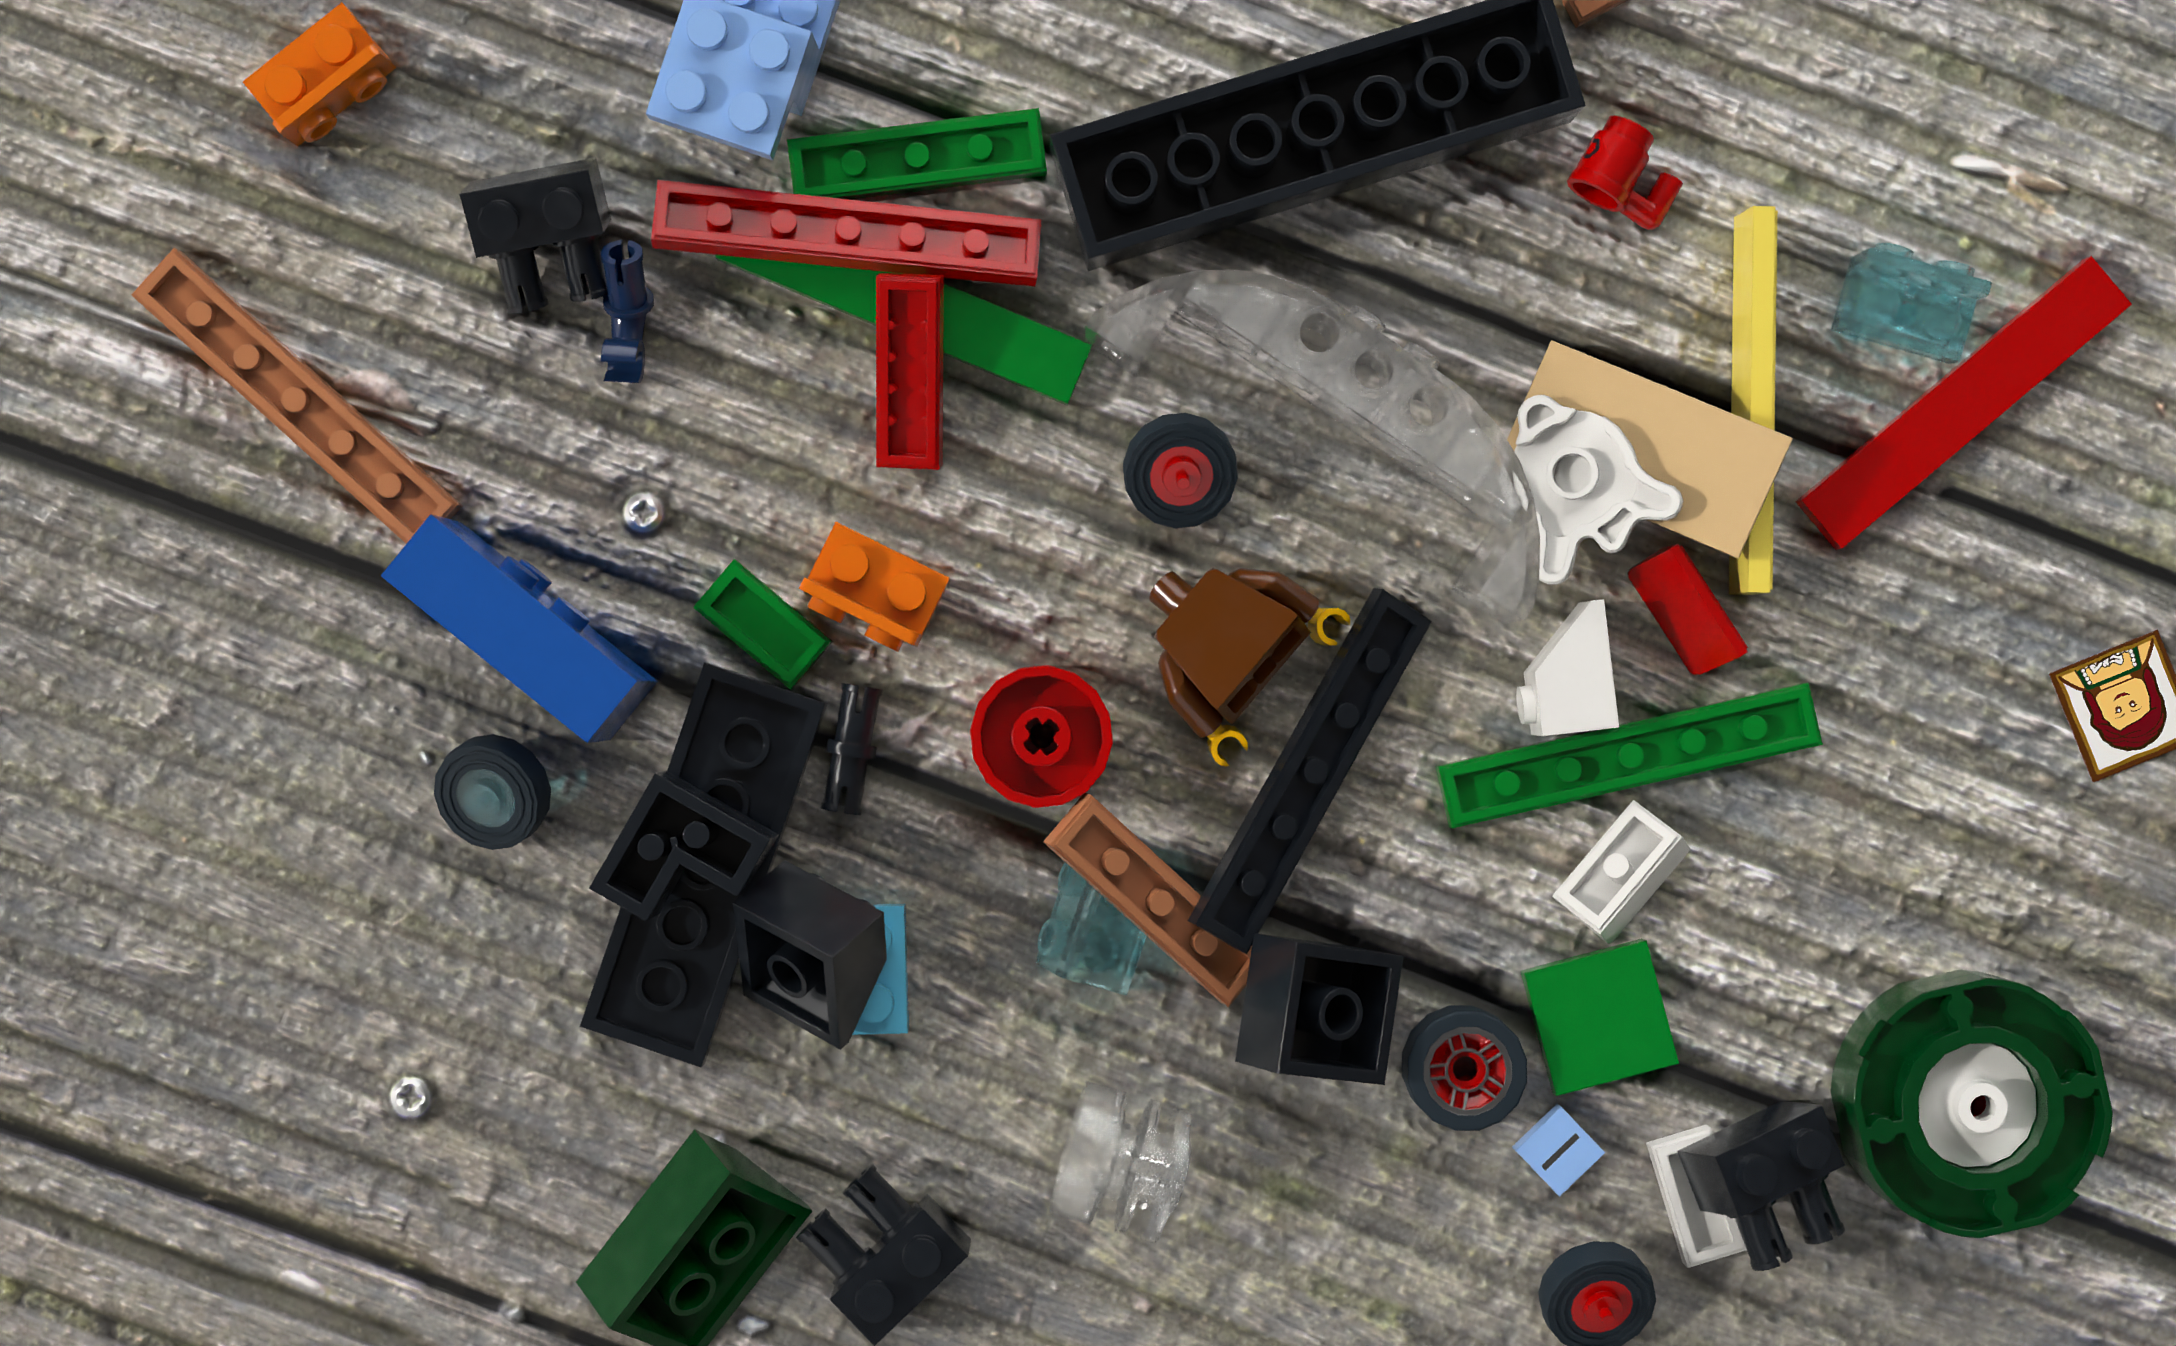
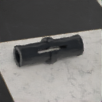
(851, 749)

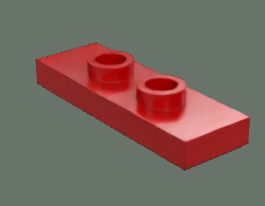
(909, 370)

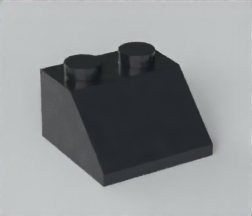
(809, 951)

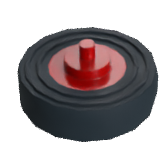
(1180, 470)
(1597, 1295)

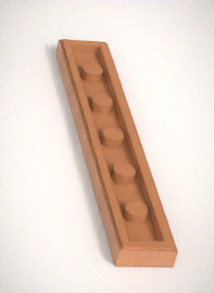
(293, 396)

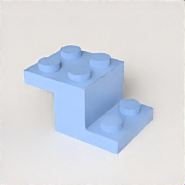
(741, 69)

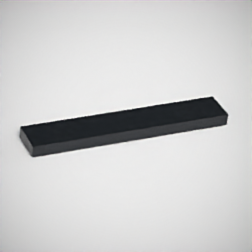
(1310, 770)

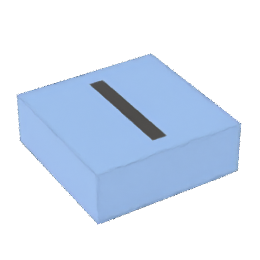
(1558, 1149)

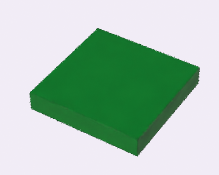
(1599, 1017)

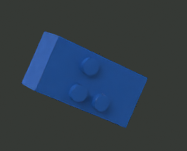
(519, 627)

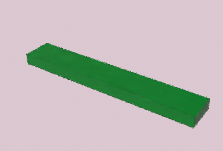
(973, 328)
(1628, 755)

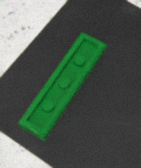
(919, 156)

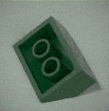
(692, 1246)

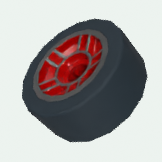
(1464, 1101)

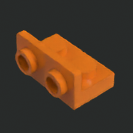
(320, 76)
(875, 586)

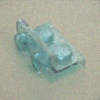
(1909, 302)
(1089, 937)

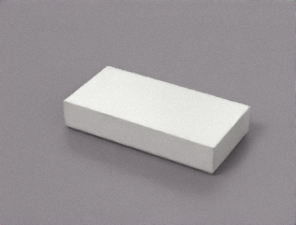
(1698, 1233)

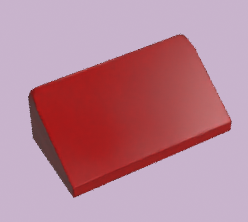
(1686, 610)

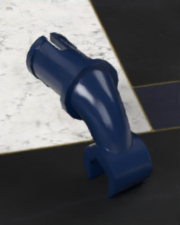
(627, 305)

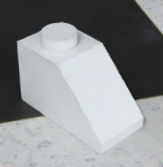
(1571, 678)

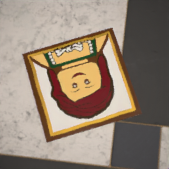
(2120, 705)

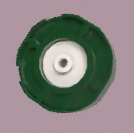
(1971, 1102)

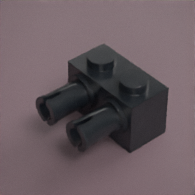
(536, 208)
(1761, 1160)
(907, 1263)

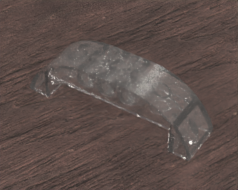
(1457, 454)

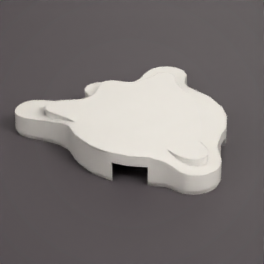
(1584, 483)

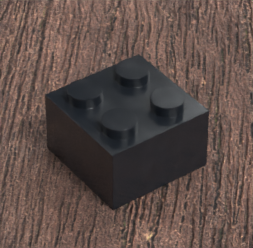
(1319, 1009)

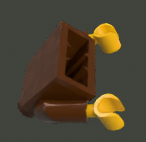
(1229, 642)

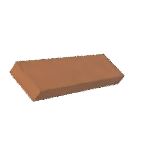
(1147, 895)

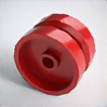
(1035, 773)

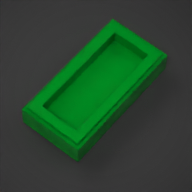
(763, 624)

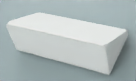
(1622, 872)

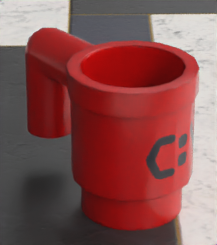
(1613, 168)

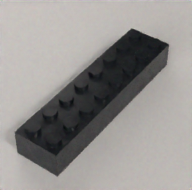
(1315, 127)

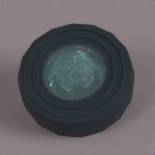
(492, 791)

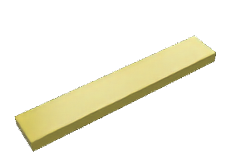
(1754, 372)

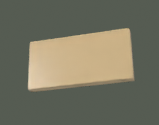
(1703, 451)

